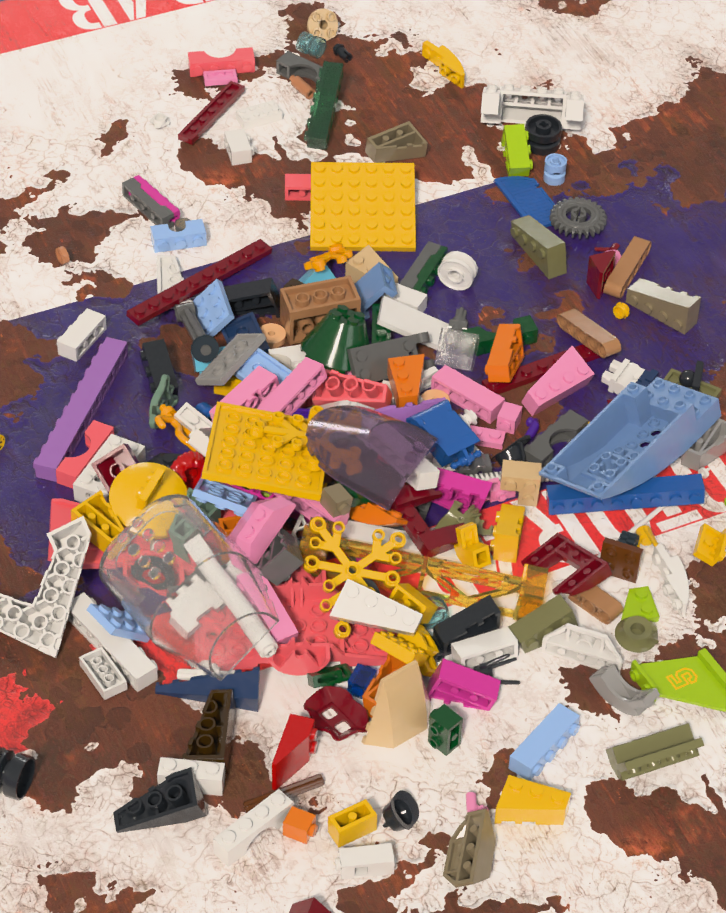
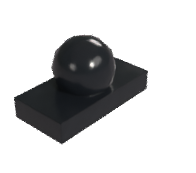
(690, 379)

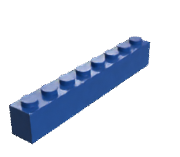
(652, 493)

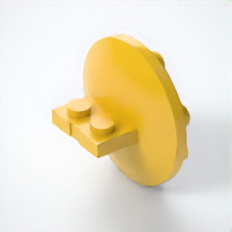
(140, 486)

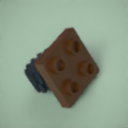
(623, 556)

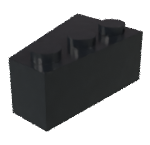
(255, 296)
(156, 363)

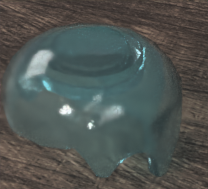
(441, 613)

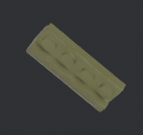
(653, 752)

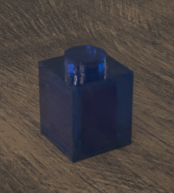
(360, 680)

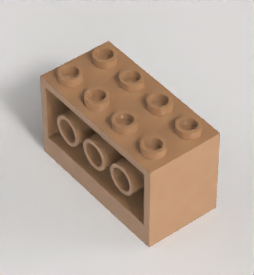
(308, 303)

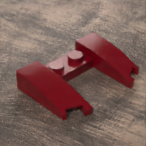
(427, 541)
(590, 568)

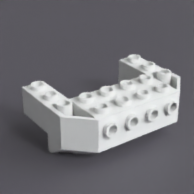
(499, 109)

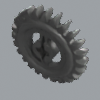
(577, 223)

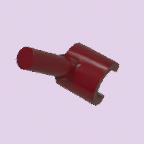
(615, 246)

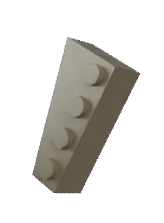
(664, 304)

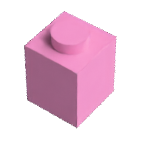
(509, 417)

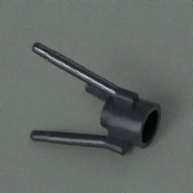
(486, 668)

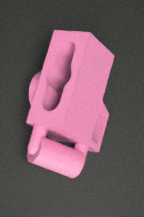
(496, 494)

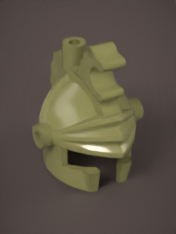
(455, 517)

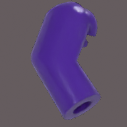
(533, 424)

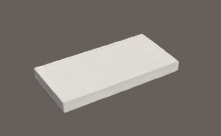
(409, 321)

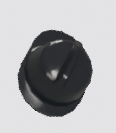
(513, 452)
(401, 812)

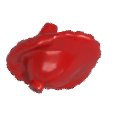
(189, 467)

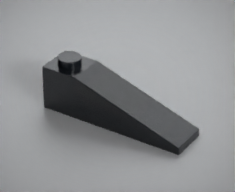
(169, 803)

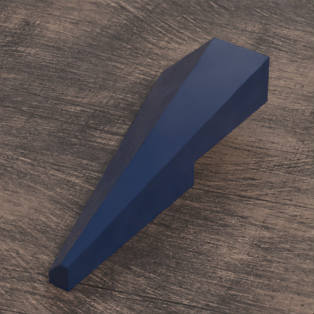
(243, 684)

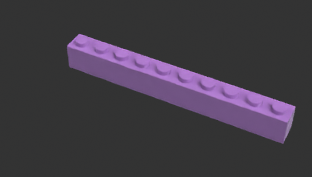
(81, 408)

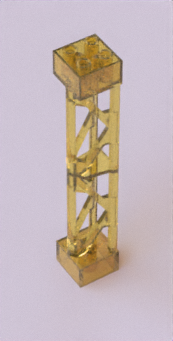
(529, 587)

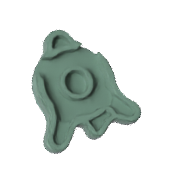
(162, 395)

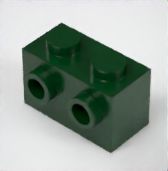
(444, 729)

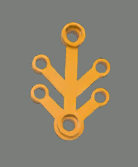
(335, 251)

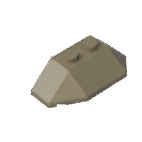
(471, 850)

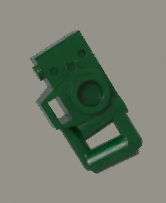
(329, 676)

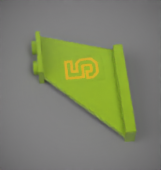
(688, 680)

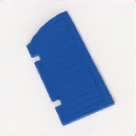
(526, 197)

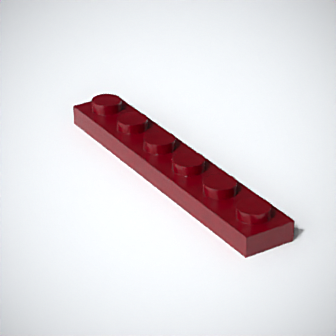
(211, 112)

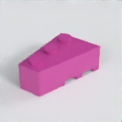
(463, 685)

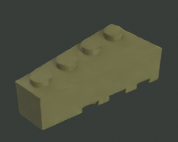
(541, 245)

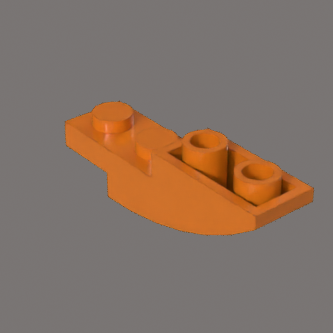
(376, 515)

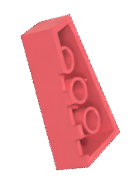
(348, 387)

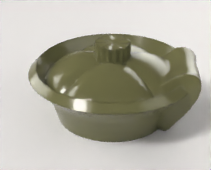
(636, 634)

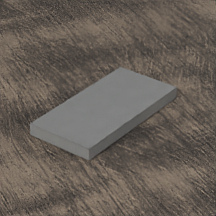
(230, 359)

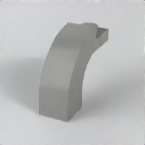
(620, 694)

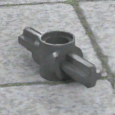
(459, 321)

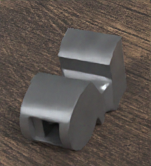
(479, 464)

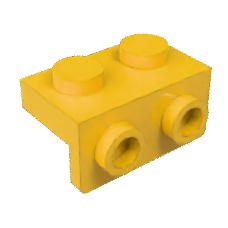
(710, 545)

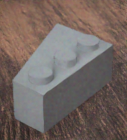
(707, 447)

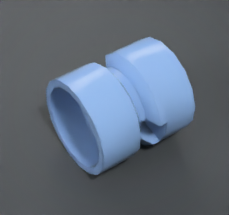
(555, 169)

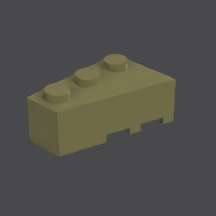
(540, 622)

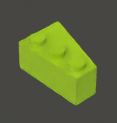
(516, 150)

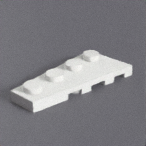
(168, 273)

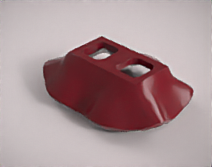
(343, 704)

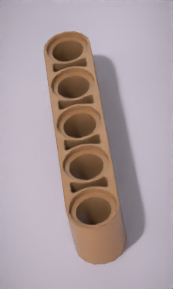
(627, 267)
(589, 333)

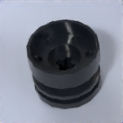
(15, 773)

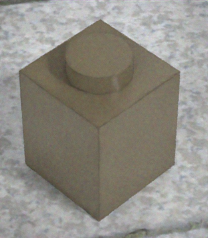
(336, 500)

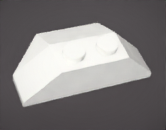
(581, 647)

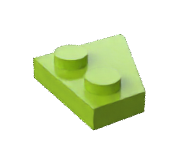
(640, 603)

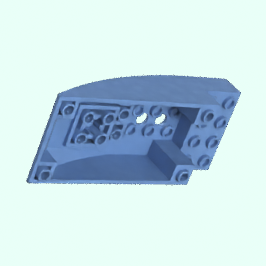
(607, 452)

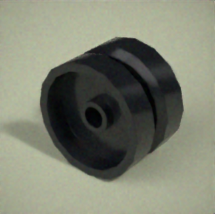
(543, 134)

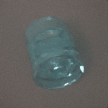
(311, 44)

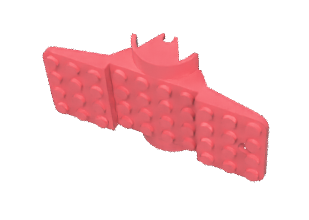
(315, 640)

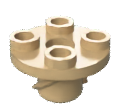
(323, 23)

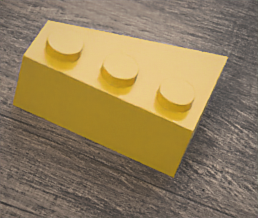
(100, 520)
(507, 533)
(531, 802)

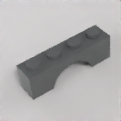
(292, 64)
(561, 431)

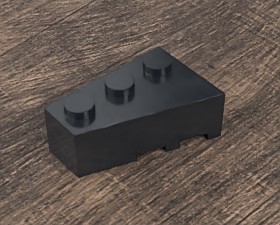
(469, 622)

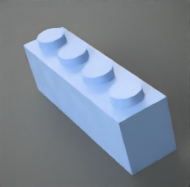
(544, 742)

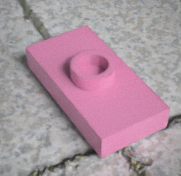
(219, 77)

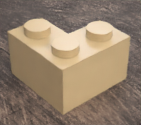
(523, 478)

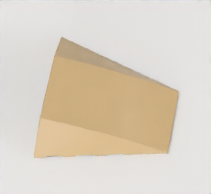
(400, 708)

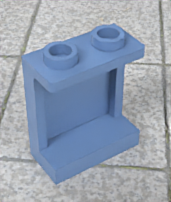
(374, 285)

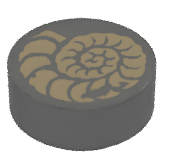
(180, 224)

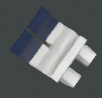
(626, 373)

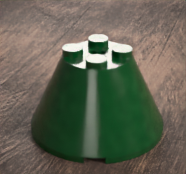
(332, 337)

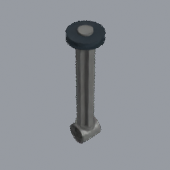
(204, 346)

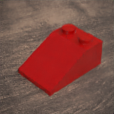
(294, 748)

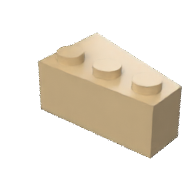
(362, 263)

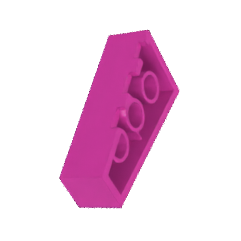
(462, 489)

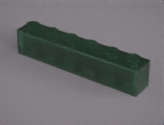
(324, 105)

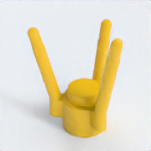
(646, 536)

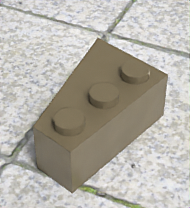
(396, 144)

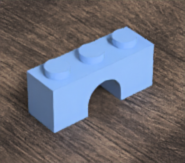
(167, 240)

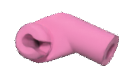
(471, 803)

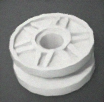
(457, 270)

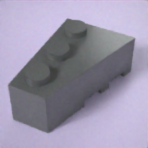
(281, 558)

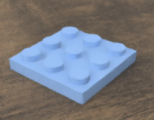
(223, 496)

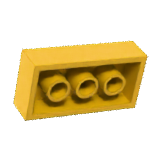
(398, 648)

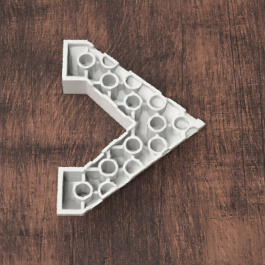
(45, 620)

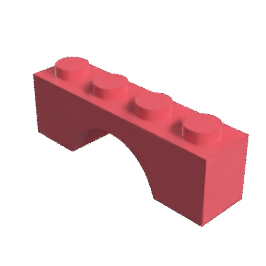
(241, 60)
(72, 467)

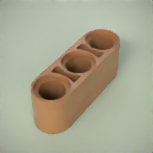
(598, 604)

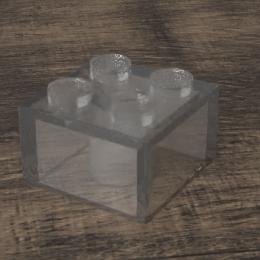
(457, 349)

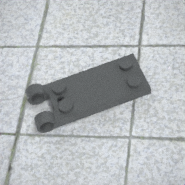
(372, 360)

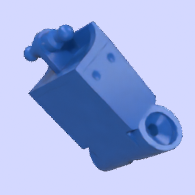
(453, 434)

